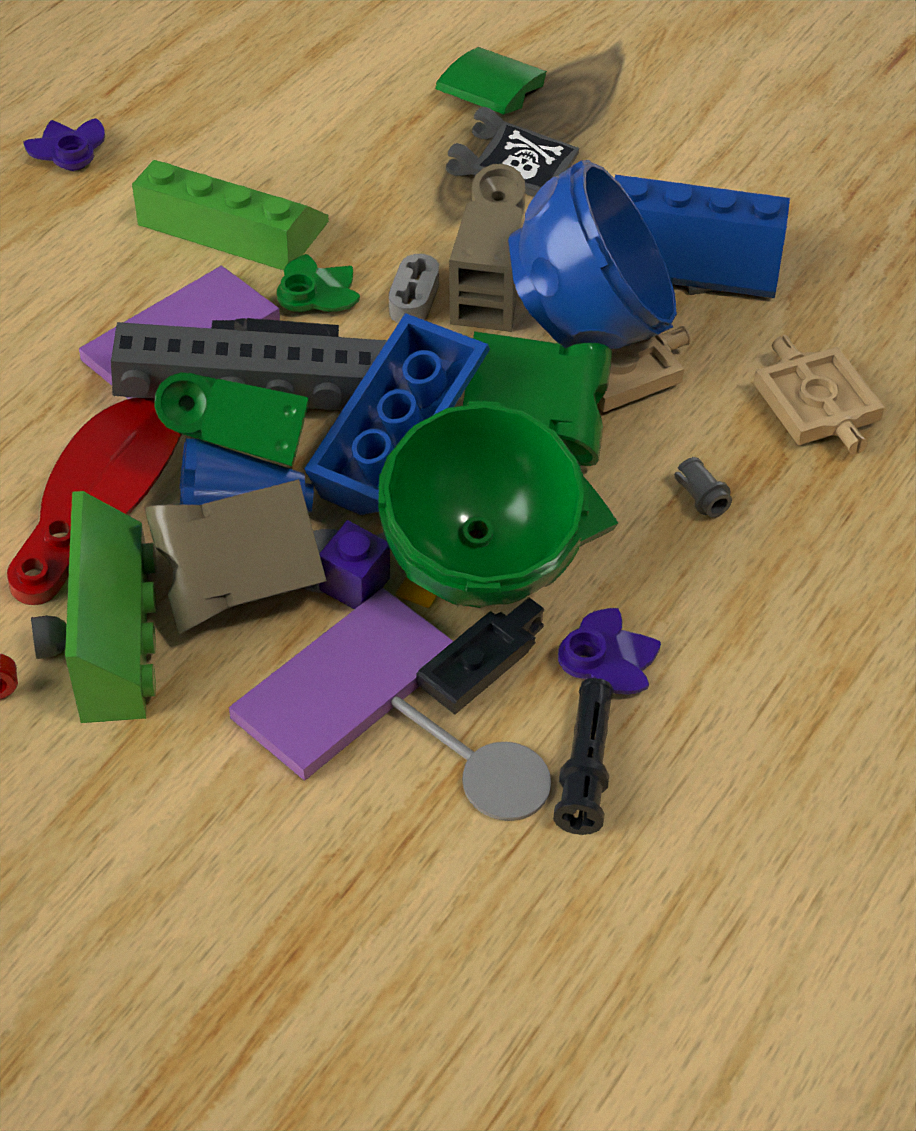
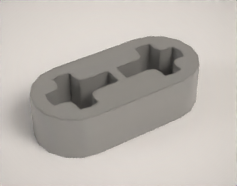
(406, 287)

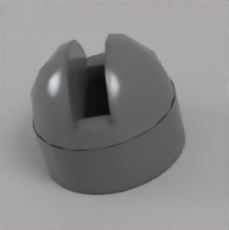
(48, 636)

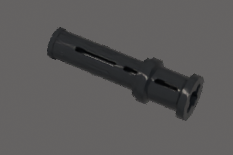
(584, 774)

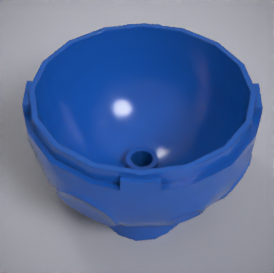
(590, 263)

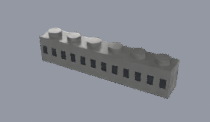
(297, 364)

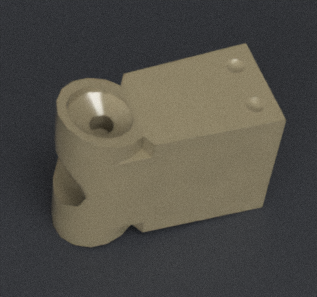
(480, 259)
(235, 550)

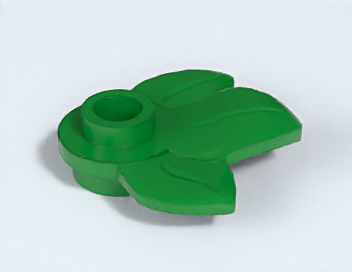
(314, 287)

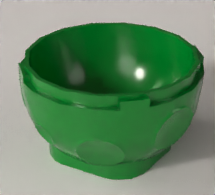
(487, 474)

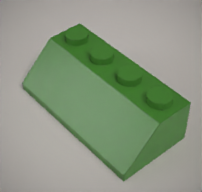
(224, 215)
(109, 612)

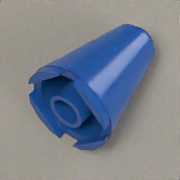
(220, 473)

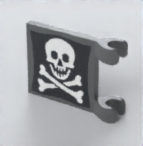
(530, 153)

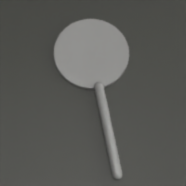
(499, 778)

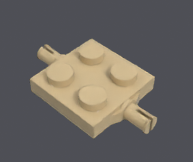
(644, 368)
(818, 395)

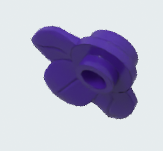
(66, 146)
(610, 652)

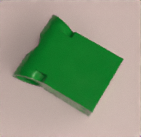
(548, 384)
(233, 415)

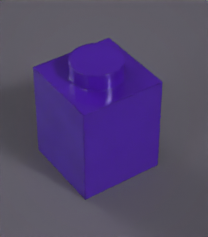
(354, 565)

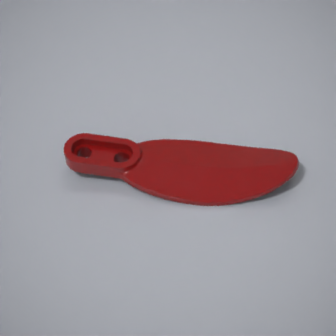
(110, 458)

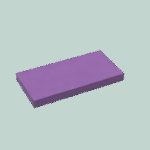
(209, 298)
(339, 683)

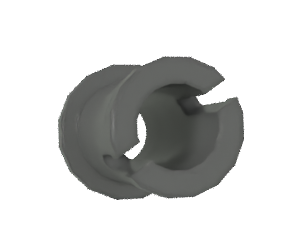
(710, 495)

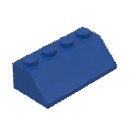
(714, 234)
(410, 380)

